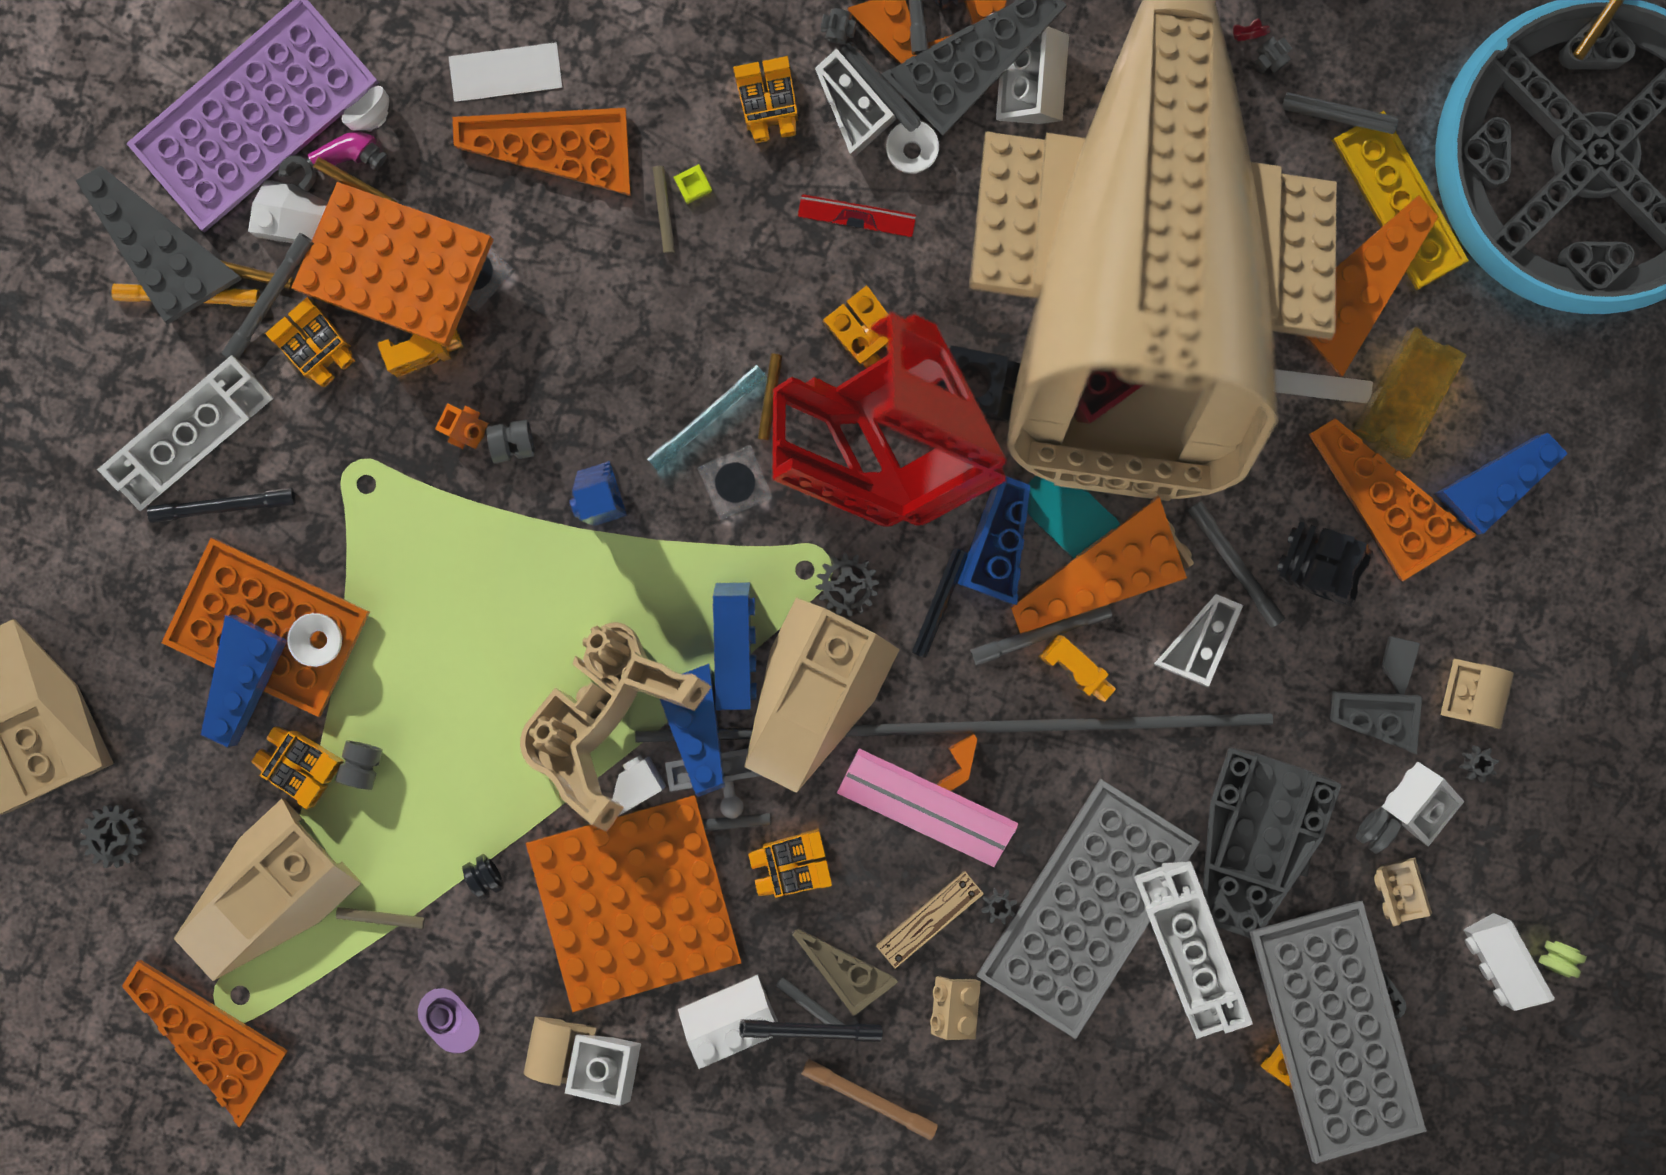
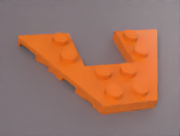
(890, 22)

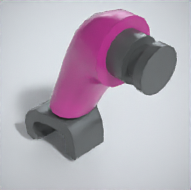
(349, 147)

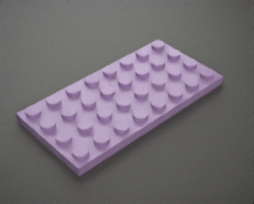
(252, 113)

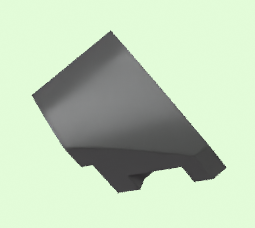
(1399, 662)

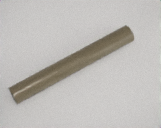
(663, 209)
(380, 918)

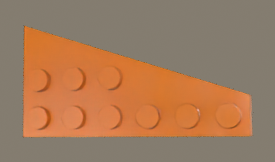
(1394, 509)

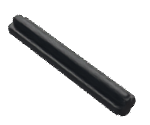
(939, 603)

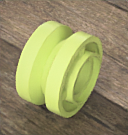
(1562, 959)

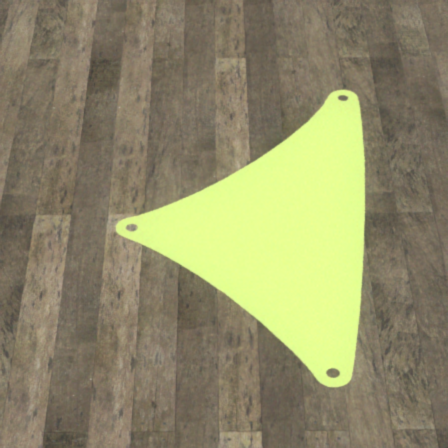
(457, 654)

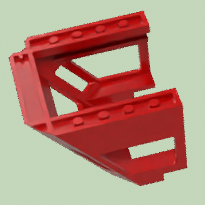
(904, 397)

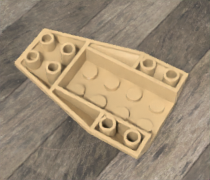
(813, 692)
(263, 894)

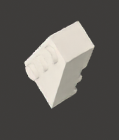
(855, 105)
(1202, 642)

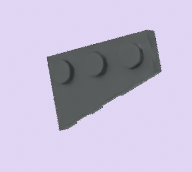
(1380, 715)

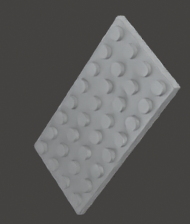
(1084, 910)
(1337, 1031)

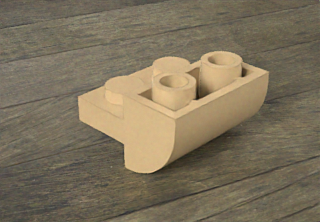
(1477, 693)
(552, 1049)

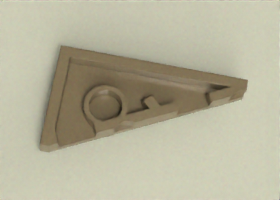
(850, 977)

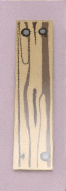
(929, 919)

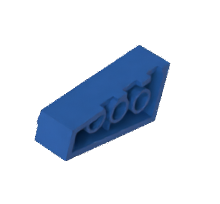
(1495, 487)
(597, 495)
(998, 543)
(733, 646)
(698, 738)

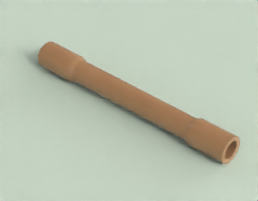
(911, 1120)

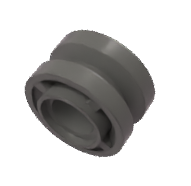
(1378, 830)

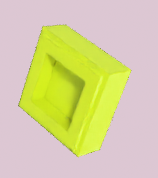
(692, 184)

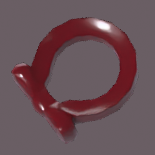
(1250, 32)

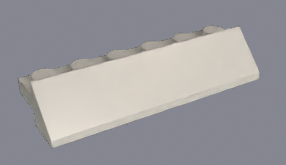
(186, 433)
(1193, 949)

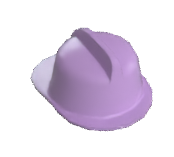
(448, 1021)

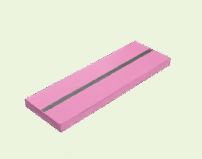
(927, 808)

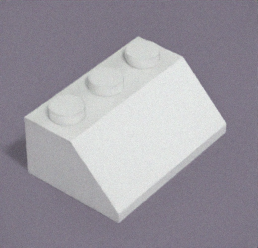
(1035, 83)
(1507, 963)
(714, 1021)

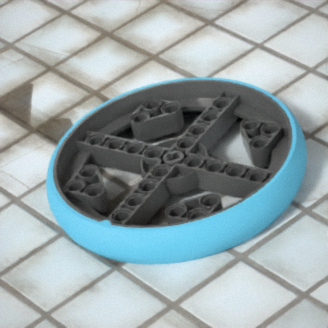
(1464, 179)

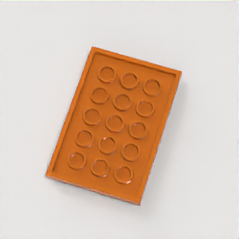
(393, 263)
(272, 599)

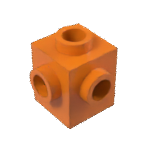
(462, 426)

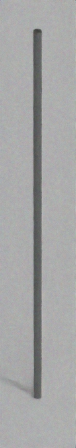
(1008, 726)

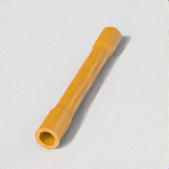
(234, 297)

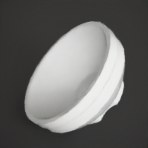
(368, 112)
(923, 136)
(300, 639)

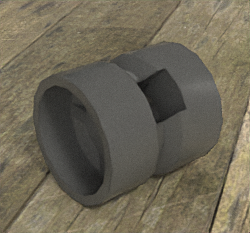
(510, 441)
(358, 765)

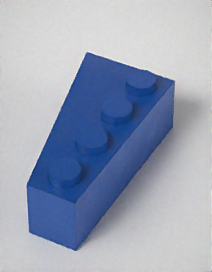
(239, 678)

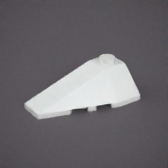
(284, 212)

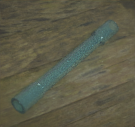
(743, 386)

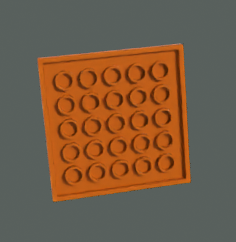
(633, 903)

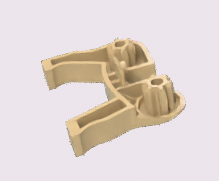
(567, 730)

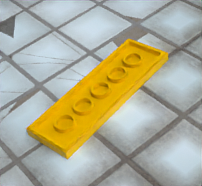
(1389, 184)

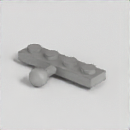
(733, 769)

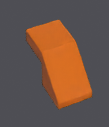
(963, 754)

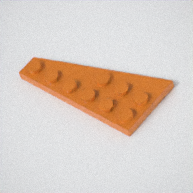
(568, 144)
(1369, 279)
(1117, 566)
(214, 1045)

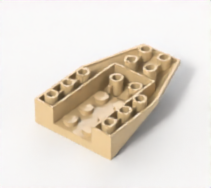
(43, 723)

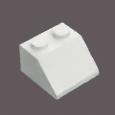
(637, 783)
(1423, 803)
(603, 1069)

